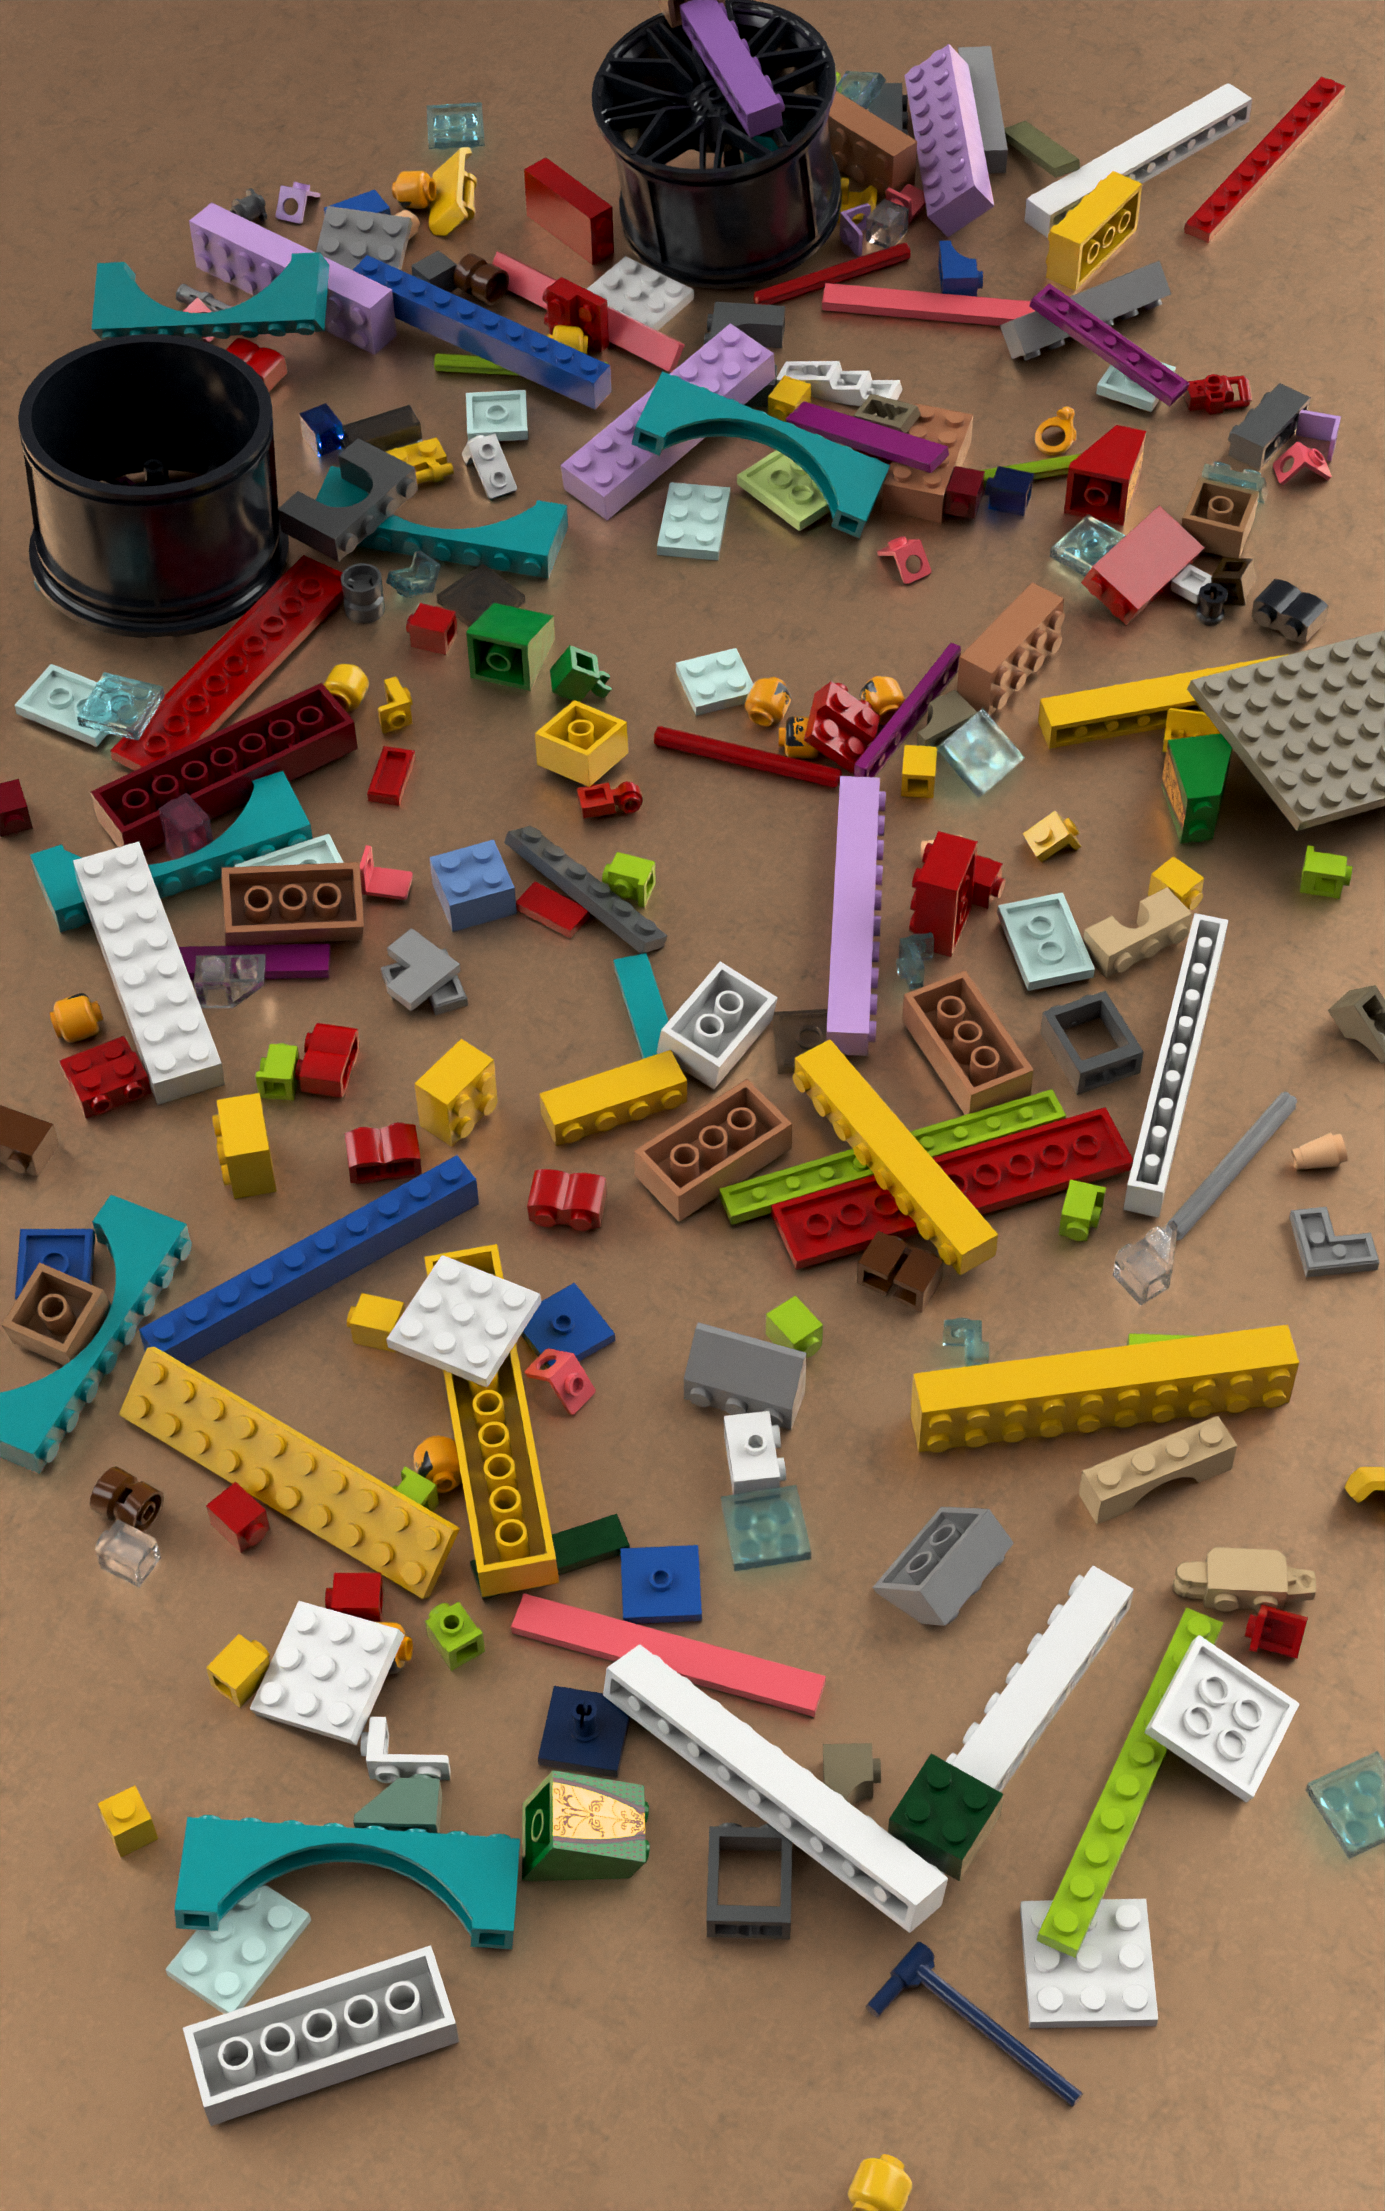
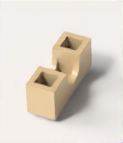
(1116, 947)

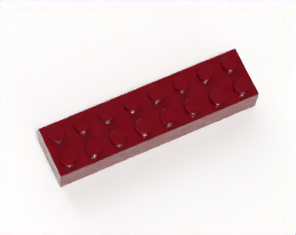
(221, 767)

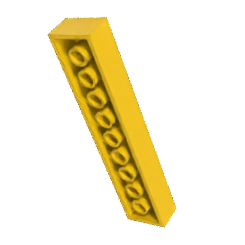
(1103, 1388)
(500, 1466)

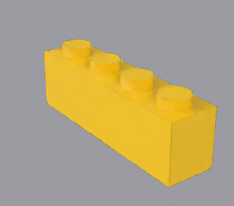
(613, 1097)

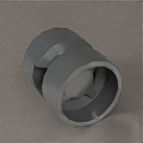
(363, 593)

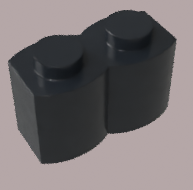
(1290, 611)

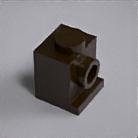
(1237, 577)

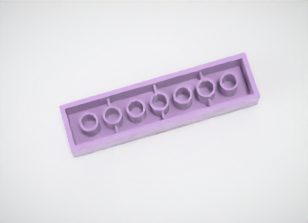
(948, 141)
(255, 256)
(614, 471)

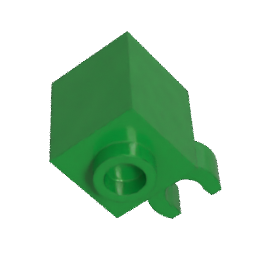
(577, 674)

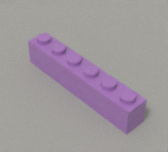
(732, 66)

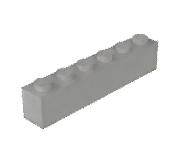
(987, 105)
(1106, 301)

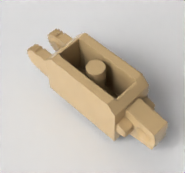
(1244, 1580)

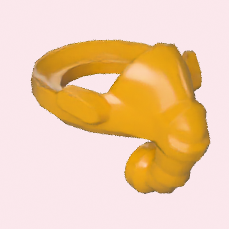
(1064, 421)

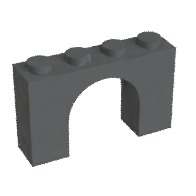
(757, 321)
(340, 529)

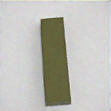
(1041, 149)

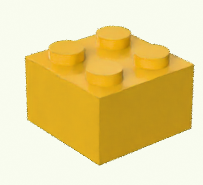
(581, 743)
(456, 1093)
(244, 1146)

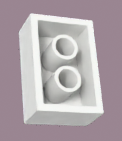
(717, 1024)

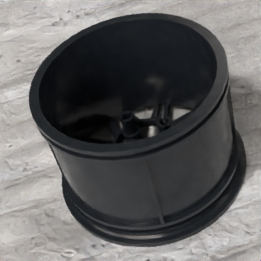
(733, 220)
(160, 550)

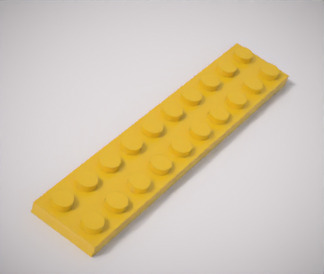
(289, 1472)

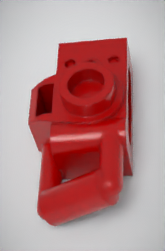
(1216, 393)

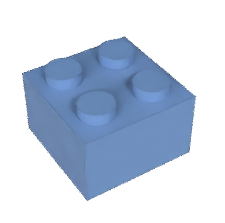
(473, 885)

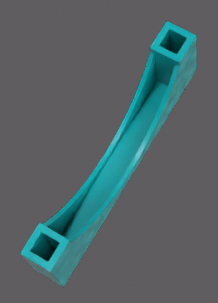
(288, 305)
(686, 412)
(517, 545)
(267, 824)
(145, 1254)
(235, 1857)

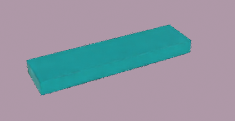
(642, 1001)

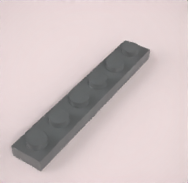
(586, 889)

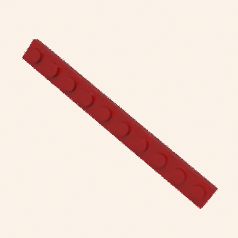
(1264, 159)

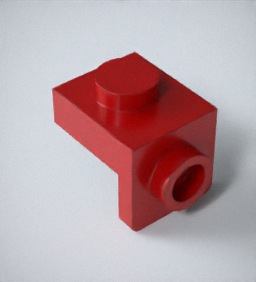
(1276, 1631)

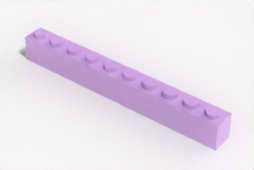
(853, 915)

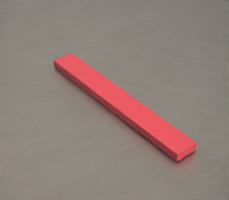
(922, 305)
(623, 330)
(695, 1660)

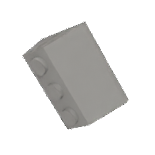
(745, 1375)
(945, 1564)

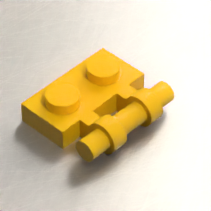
(427, 458)

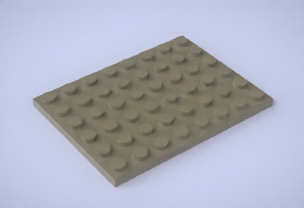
(1308, 726)

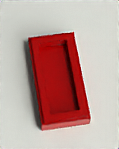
(391, 775)
(552, 909)

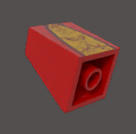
(1106, 476)

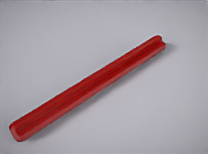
(833, 275)
(747, 756)

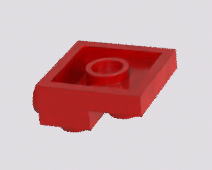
(578, 307)
(841, 725)
(105, 1076)

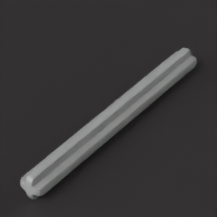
(1233, 1163)

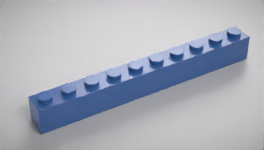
(492, 336)
(314, 1263)

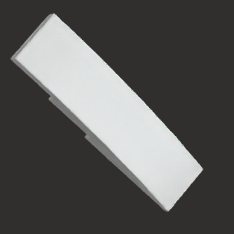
(839, 386)

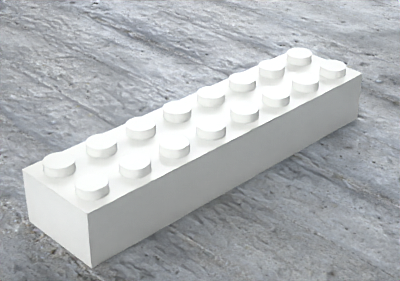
(148, 973)

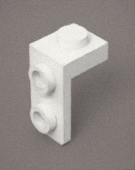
(490, 465)
(389, 1767)

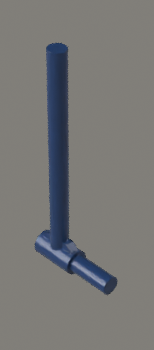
(918, 1968)

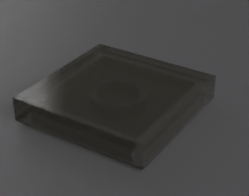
(477, 592)
(796, 1034)

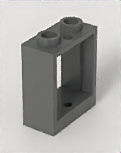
(1100, 1069)
(740, 1920)

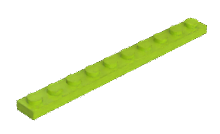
(755, 1196)
(1118, 1804)

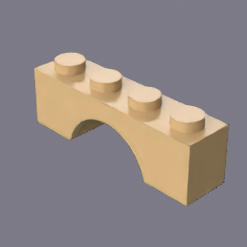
(1123, 1480)

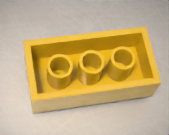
(1093, 230)

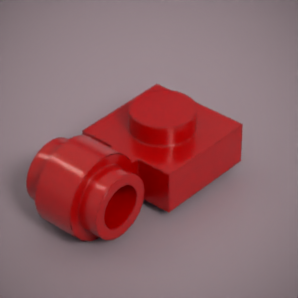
(601, 799)

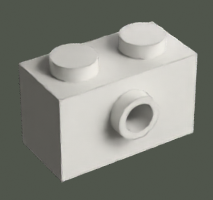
(752, 1452)

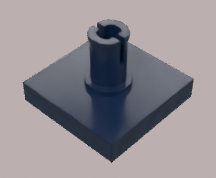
(583, 1733)

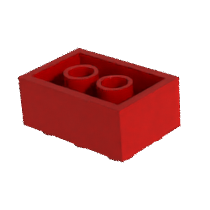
(944, 890)

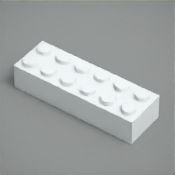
(320, 2035)

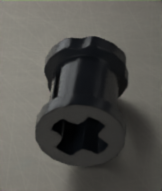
(1216, 604)

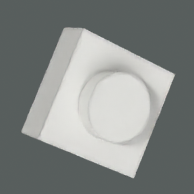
(1189, 583)

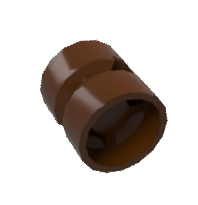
(481, 279)
(124, 1498)

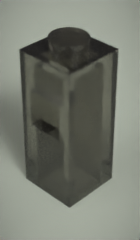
(385, 430)

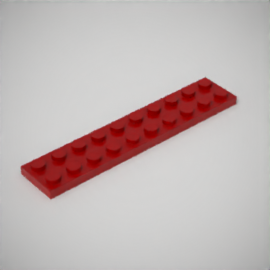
(237, 663)
(988, 1174)

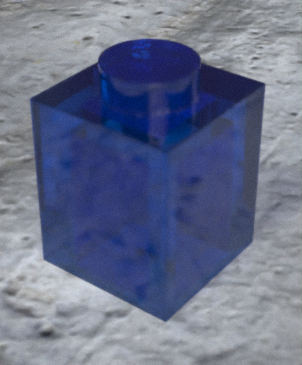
(321, 429)
(1010, 490)

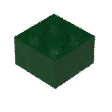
(946, 1816)

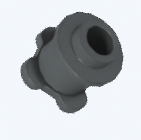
(250, 206)

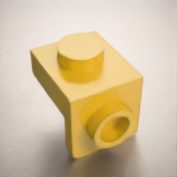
(398, 707)
(1052, 835)

